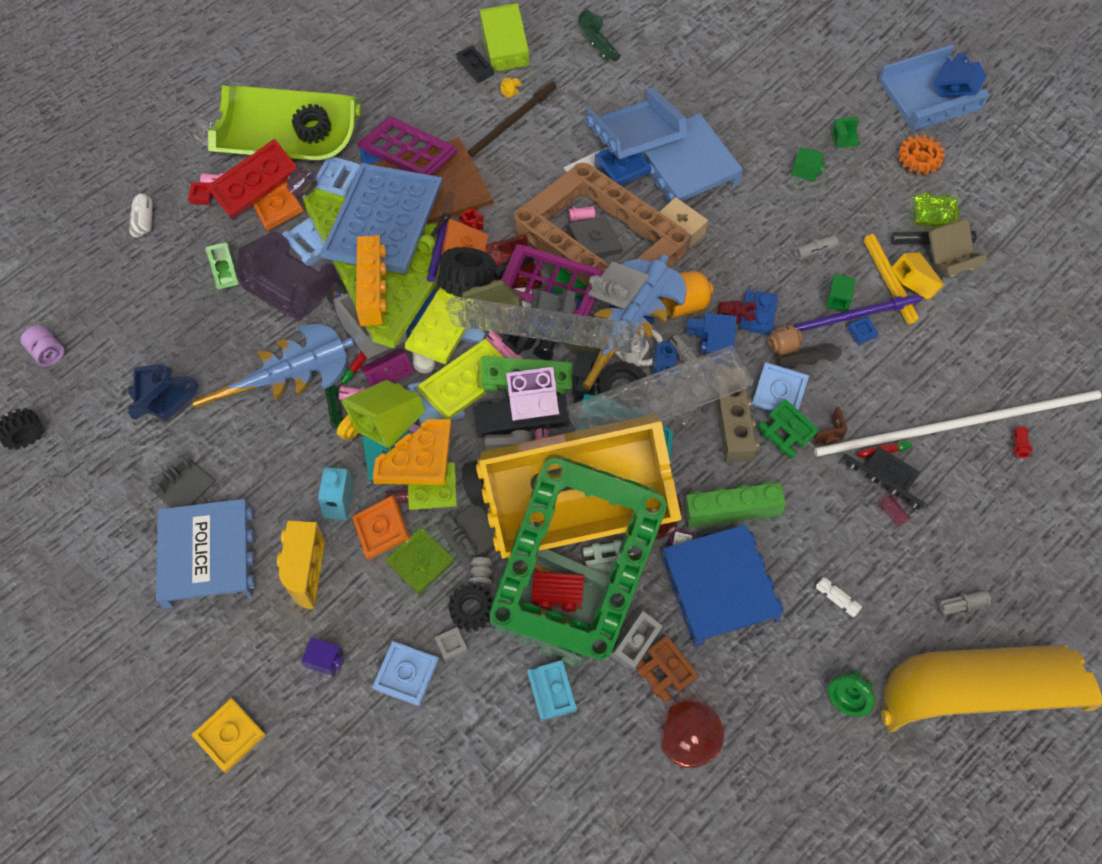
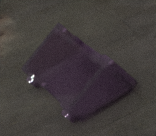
(281, 279)

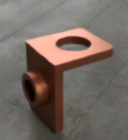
(833, 435)

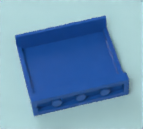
(721, 583)

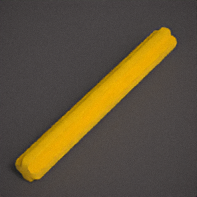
(892, 282)

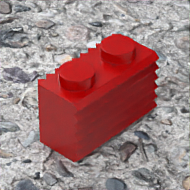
(558, 591)

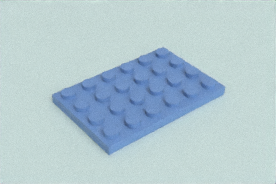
(387, 205)

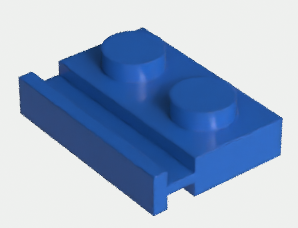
(764, 314)

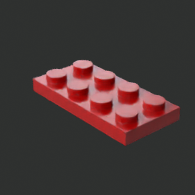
(252, 179)

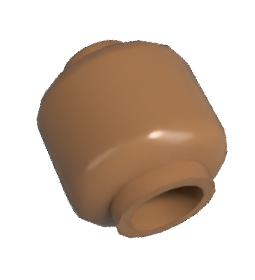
(784, 340)

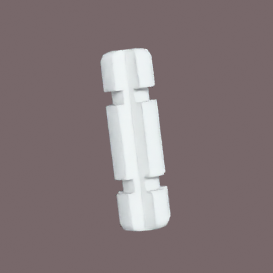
(838, 597)

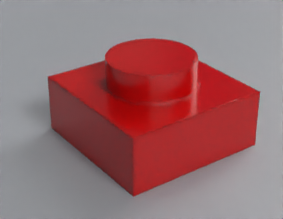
(199, 194)

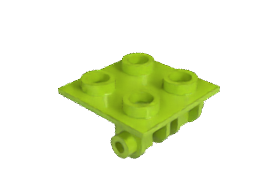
(434, 496)

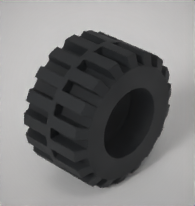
(464, 269)

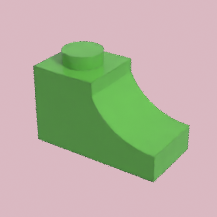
(222, 264)

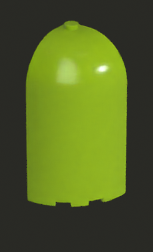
(262, 114)

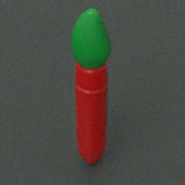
(356, 364)
(891, 448)

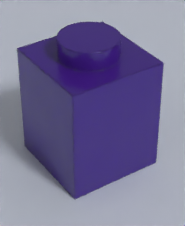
(323, 657)

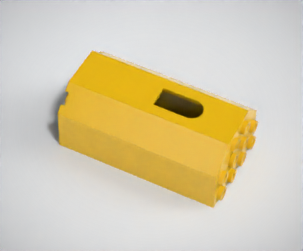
(624, 448)

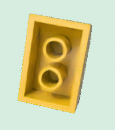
(301, 561)

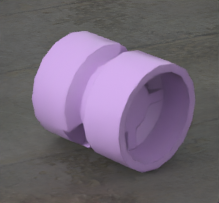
(42, 345)

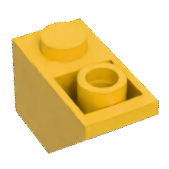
(917, 275)

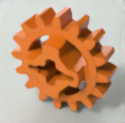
(921, 154)

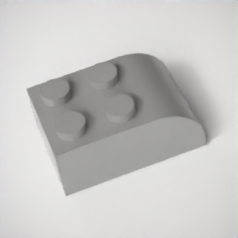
(348, 316)

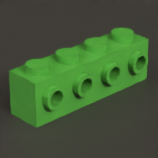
(493, 372)
(734, 504)

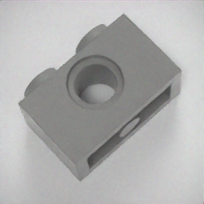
(635, 639)

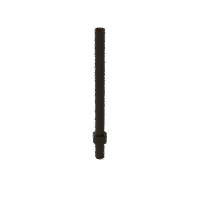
(538, 97)

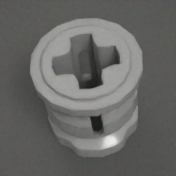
(481, 572)

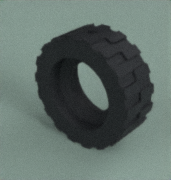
(617, 371)

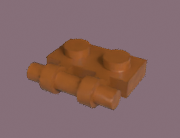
(672, 664)

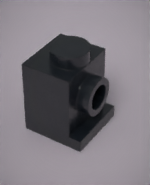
(518, 343)

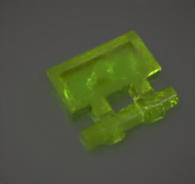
(935, 210)

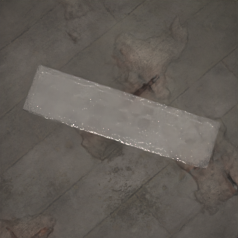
(666, 391)

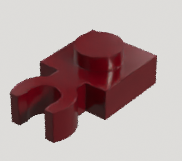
(735, 308)

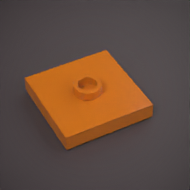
(277, 207)
(463, 236)
(381, 527)

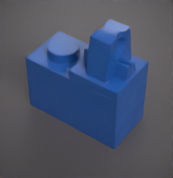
(960, 77)
(715, 330)

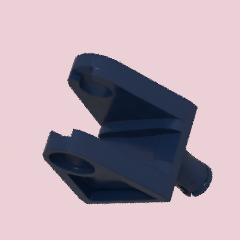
(159, 395)

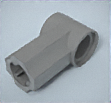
(499, 441)

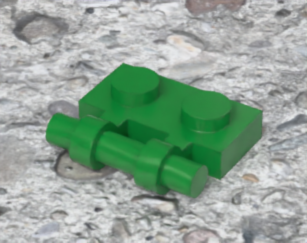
(792, 423)

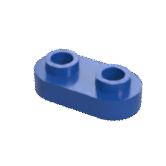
(663, 357)

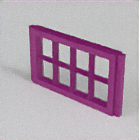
(378, 132)
(516, 261)

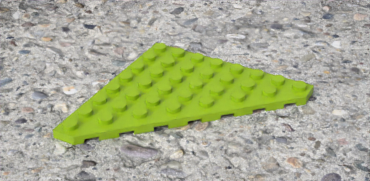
(404, 292)

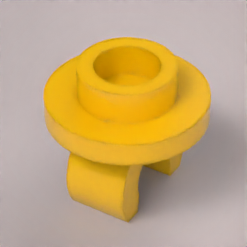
(508, 87)

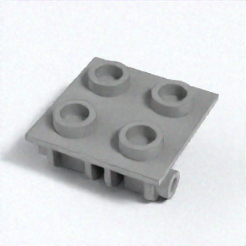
(617, 285)

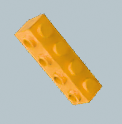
(370, 280)

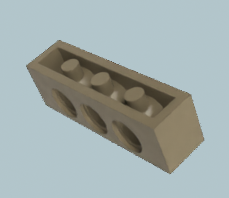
(734, 447)

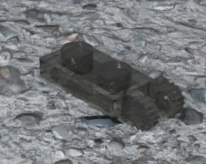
(808, 355)

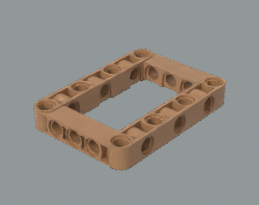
(610, 196)

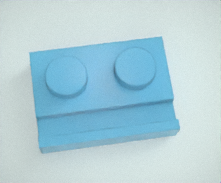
(551, 690)

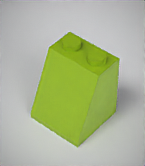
(504, 37)
(384, 411)

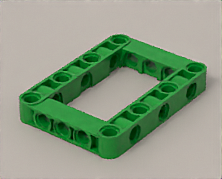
(624, 575)

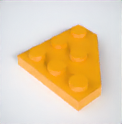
(417, 456)

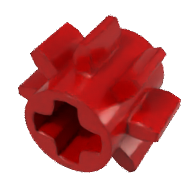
(472, 219)

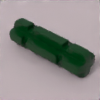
(334, 406)

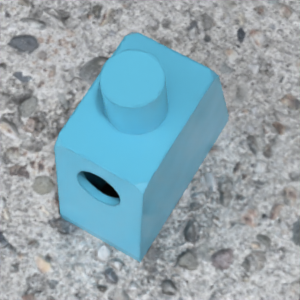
(336, 488)

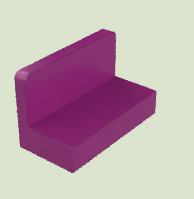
(388, 367)

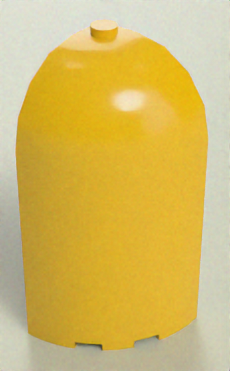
(987, 682)

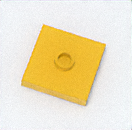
(228, 735)

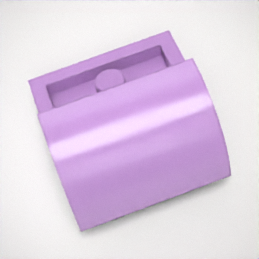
(532, 393)

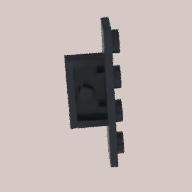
(890, 471)

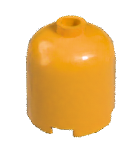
(697, 297)

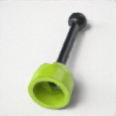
(427, 242)

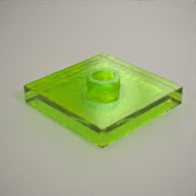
(420, 561)

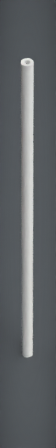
(956, 423)

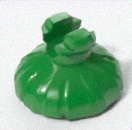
(852, 694)

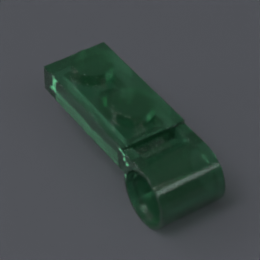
(592, 24)

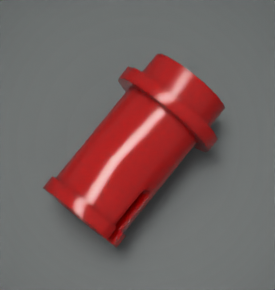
(1022, 445)

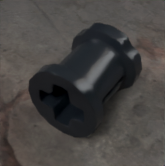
(545, 349)

